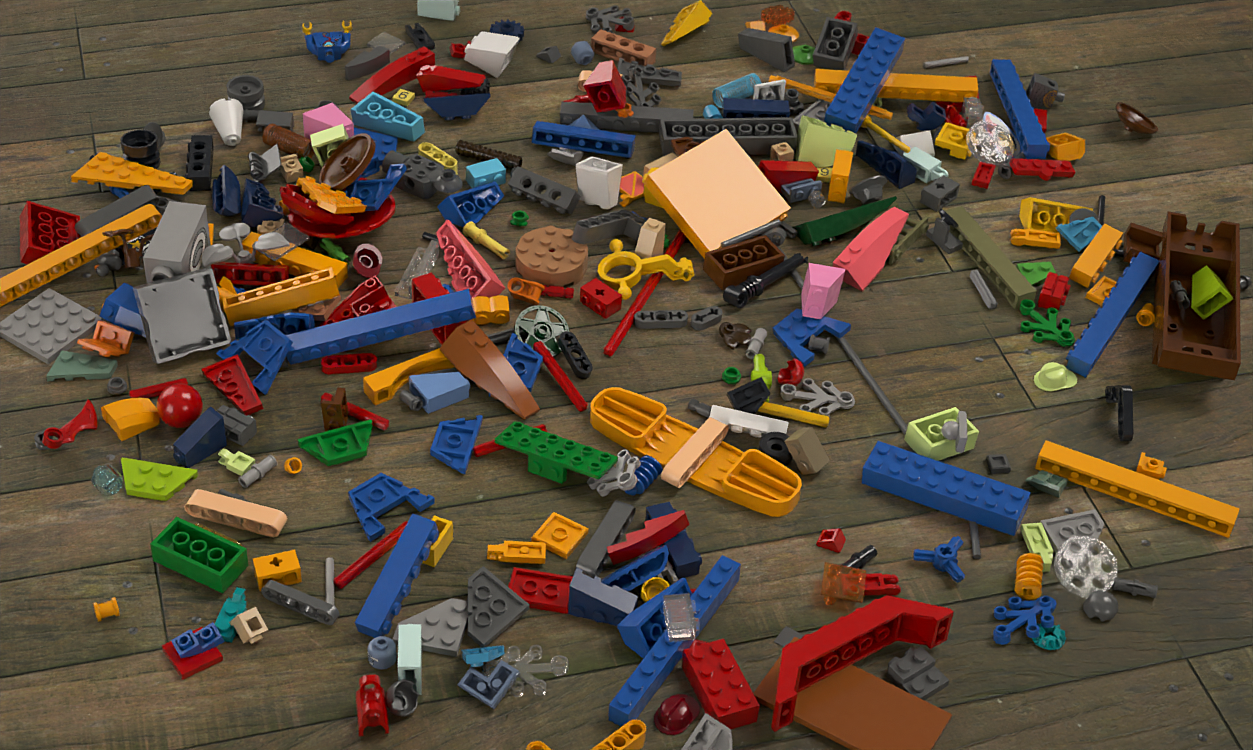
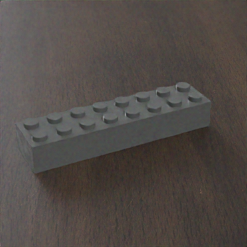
(752, 134)

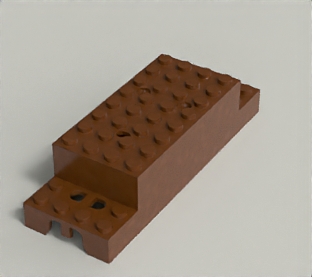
(1180, 335)

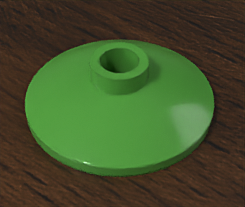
(803, 54)

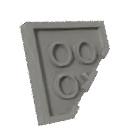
(1068, 526)
(441, 626)

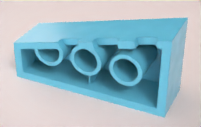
(387, 117)

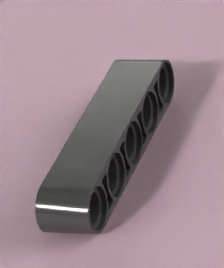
(117, 209)
(608, 533)

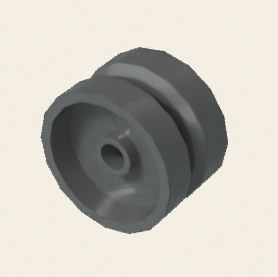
(247, 90)

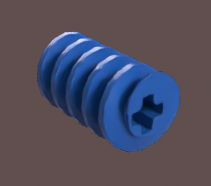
(646, 474)

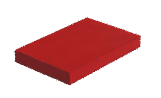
(541, 589)

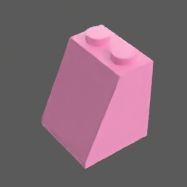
(325, 118)
(820, 289)

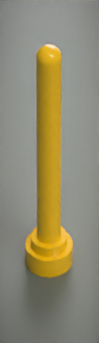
(868, 123)

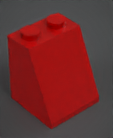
(606, 88)

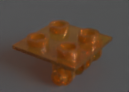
(842, 583)

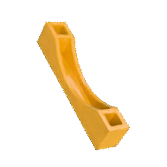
(385, 383)

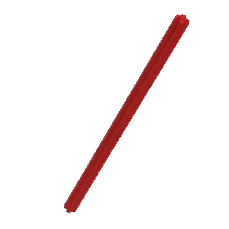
(641, 298)

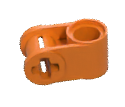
(529, 291)

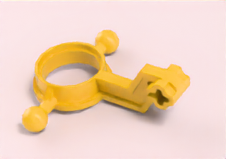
(663, 263)

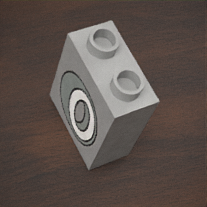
(177, 242)

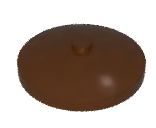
(348, 161)

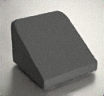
(549, 54)

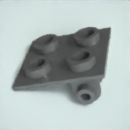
(265, 164)

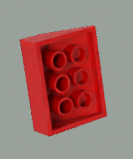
(44, 231)

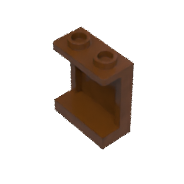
(1141, 239)

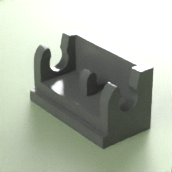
(282, 119)

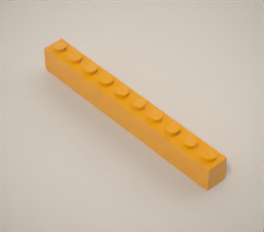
(907, 86)
(1138, 489)

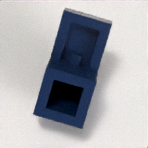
(926, 119)

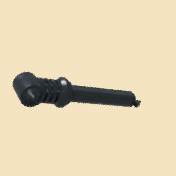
(754, 285)

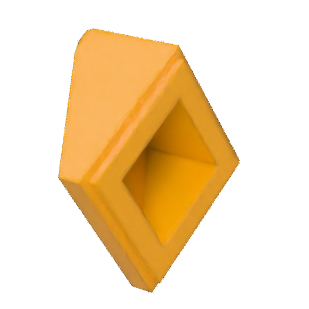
(759, 25)

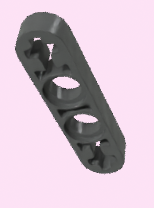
(300, 602)

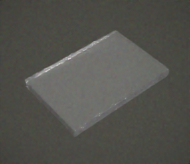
(294, 238)

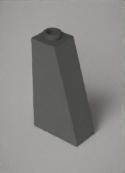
(768, 47)

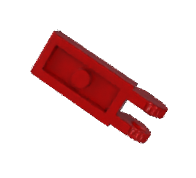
(881, 584)

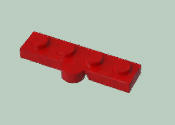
(1043, 168)

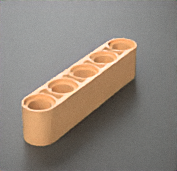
(694, 452)
(236, 513)

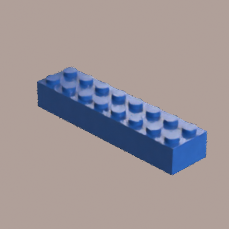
(865, 80)
(946, 488)

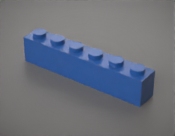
(583, 139)
(396, 577)

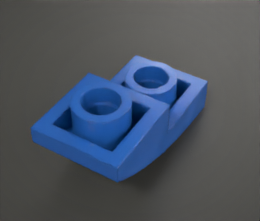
(199, 642)

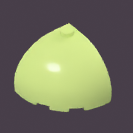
(819, 141)

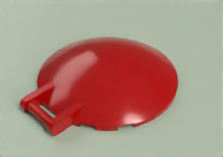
(362, 222)

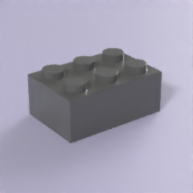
(835, 44)

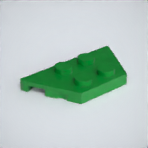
(339, 444)

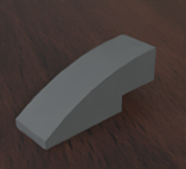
(367, 63)

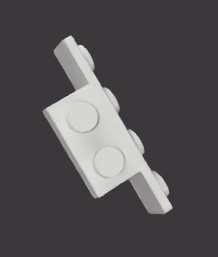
(747, 422)

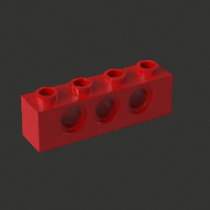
(250, 273)

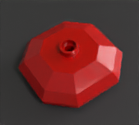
(302, 205)

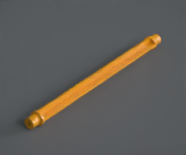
(827, 96)

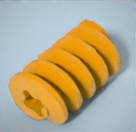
(1029, 576)

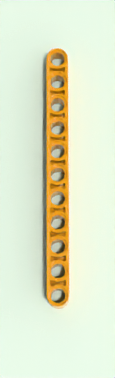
(76, 254)

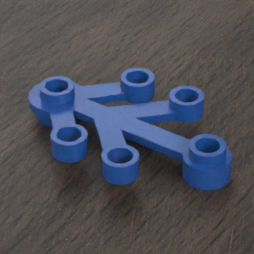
(1044, 605)

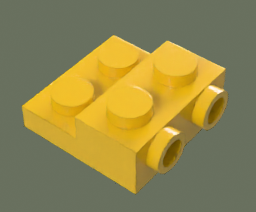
(954, 138)

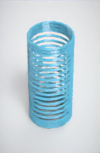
(724, 92)

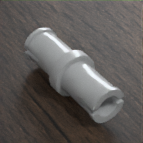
(756, 343)
(257, 471)

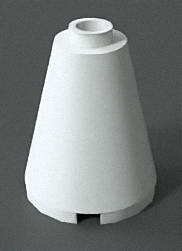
(228, 120)

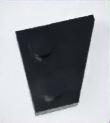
(749, 396)

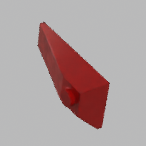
(443, 78)

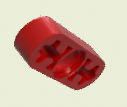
(330, 365)

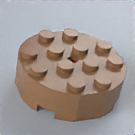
(551, 257)

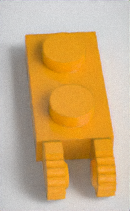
(1035, 238)

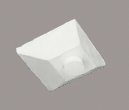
(770, 91)

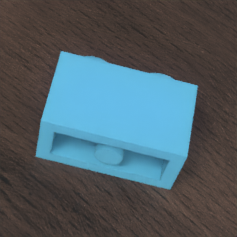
(485, 173)

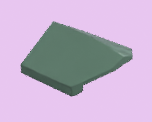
(1048, 483)

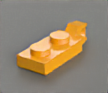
(518, 552)

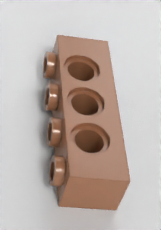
(618, 47)

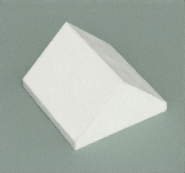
(921, 140)

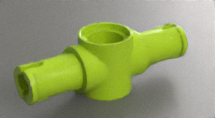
(761, 370)

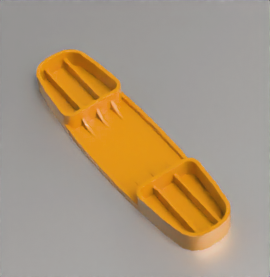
(736, 475)

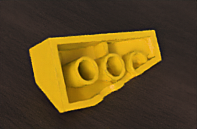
(688, 20)
(1045, 214)

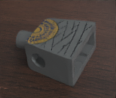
(1043, 92)

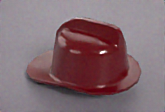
(367, 260)
(676, 714)

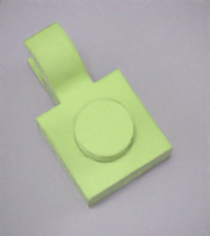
(237, 463)

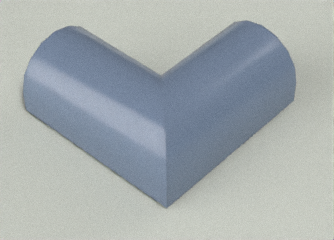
(492, 688)

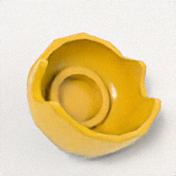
(653, 587)

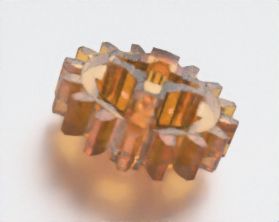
(777, 15)

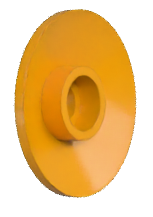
(785, 30)

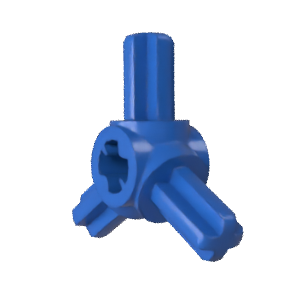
(943, 558)

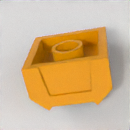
(1066, 147)
(130, 416)

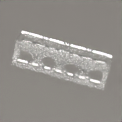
(424, 267)

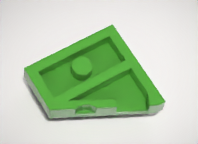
(1035, 272)

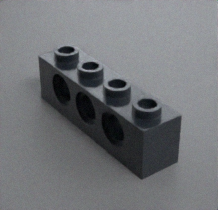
(200, 162)

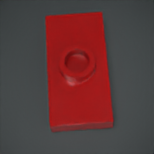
(983, 175)

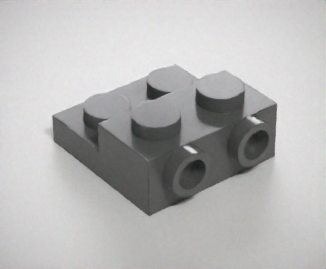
(916, 673)

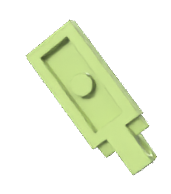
(1038, 543)

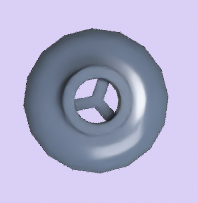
(582, 52)
(382, 652)

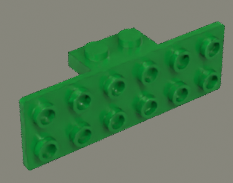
(553, 455)

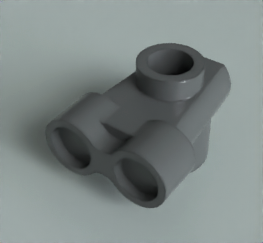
(794, 104)

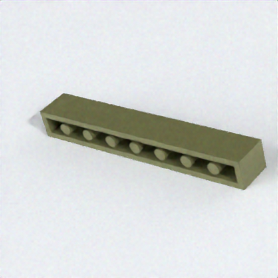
(990, 258)

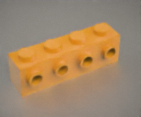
(1096, 256)

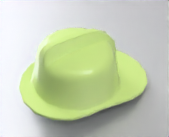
(1054, 377)

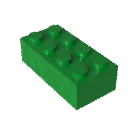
(199, 554)

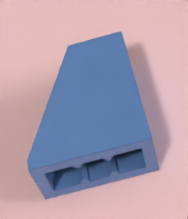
(439, 389)

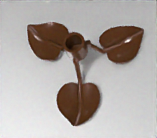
(131, 256)

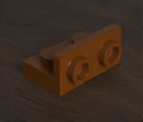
(335, 411)

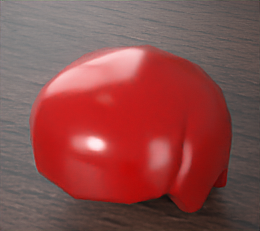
(792, 374)

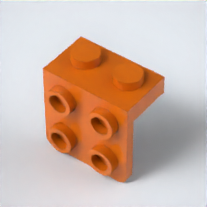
(108, 340)

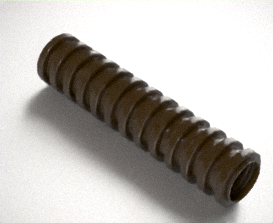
(485, 154)

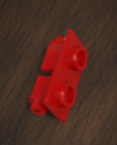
(953, 117)

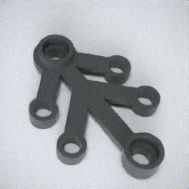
(594, 15)
(636, 74)

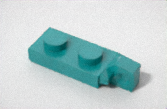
(230, 609)

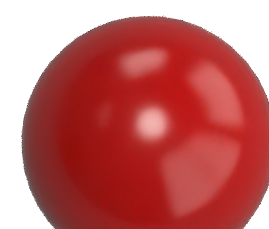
(179, 405)

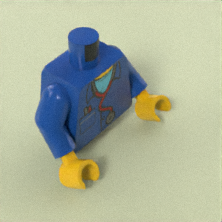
(328, 45)

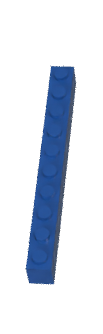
(1019, 110)
(1112, 315)
(380, 326)
(664, 654)

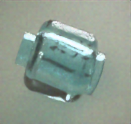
(107, 480)

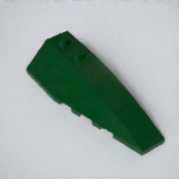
(840, 223)

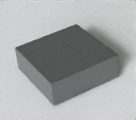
(998, 463)

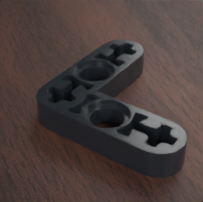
(1124, 397)

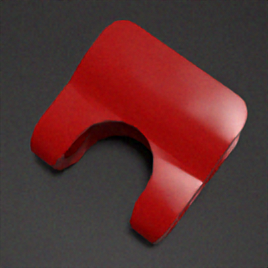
(371, 704)

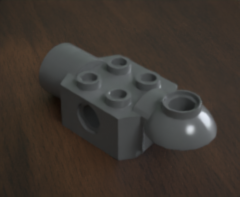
(422, 175)

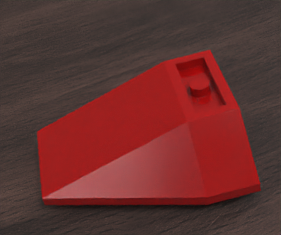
(364, 300)

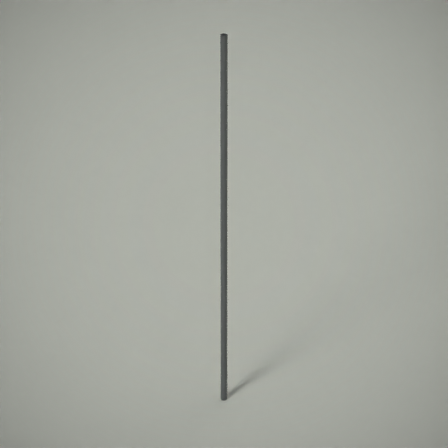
(860, 366)

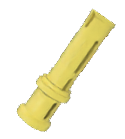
(480, 237)

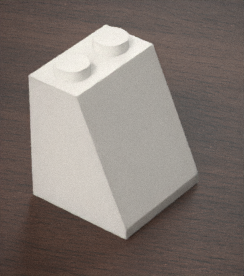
(491, 52)
(599, 181)

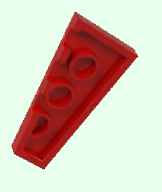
(234, 383)

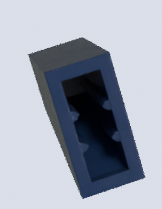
(200, 439)

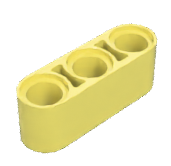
(435, 154)

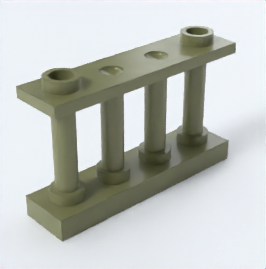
(910, 236)

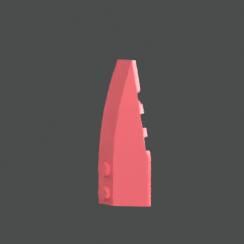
(869, 250)
(466, 264)

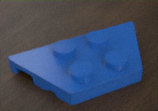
(523, 360)
(455, 442)

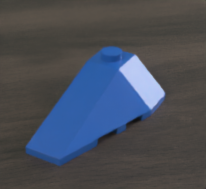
(470, 204)
(123, 310)
(286, 323)
(647, 623)

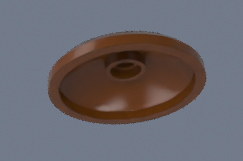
(1134, 119)

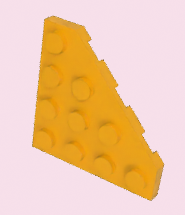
(328, 199)

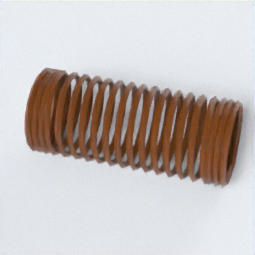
(292, 142)

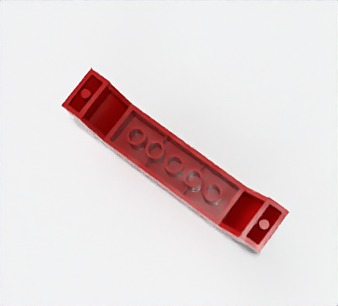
(851, 640)

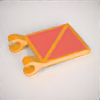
(631, 188)

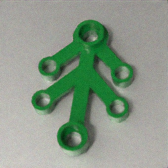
(1064, 337)

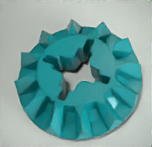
(1053, 641)

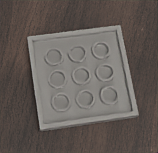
(48, 325)

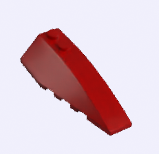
(395, 74)

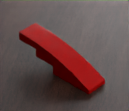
(655, 533)

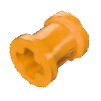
(106, 609)

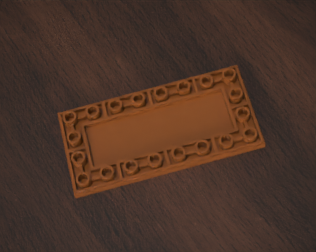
(862, 711)

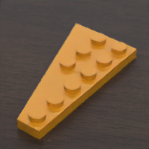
(127, 174)

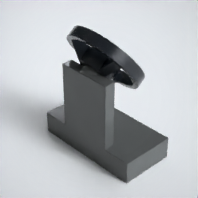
(940, 233)

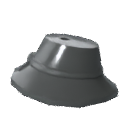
(869, 190)

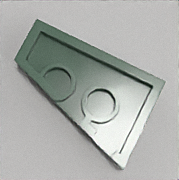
(81, 365)

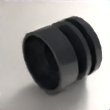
(141, 147)

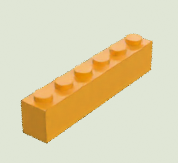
(300, 260)
(281, 296)

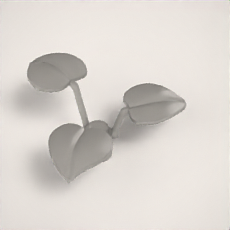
(218, 252)

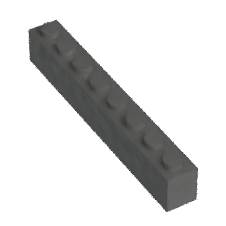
(644, 118)

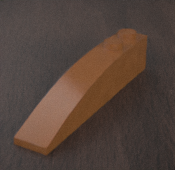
(484, 364)

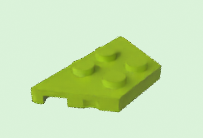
(154, 479)

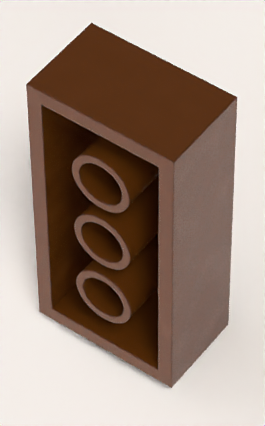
(738, 261)

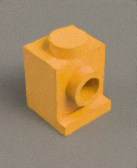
(1151, 467)

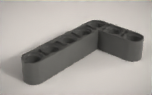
(607, 226)

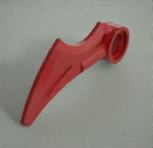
(66, 434)

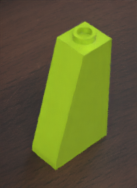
(1208, 293)

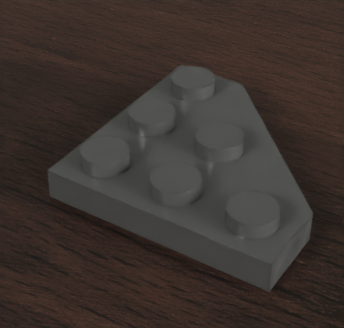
(491, 607)

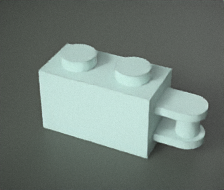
(927, 166)

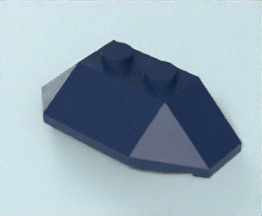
(457, 105)

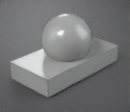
(957, 431)

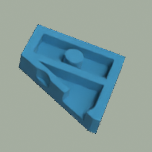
(1080, 232)
(477, 656)

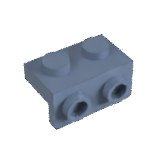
(801, 189)

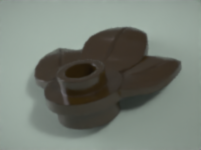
(735, 334)

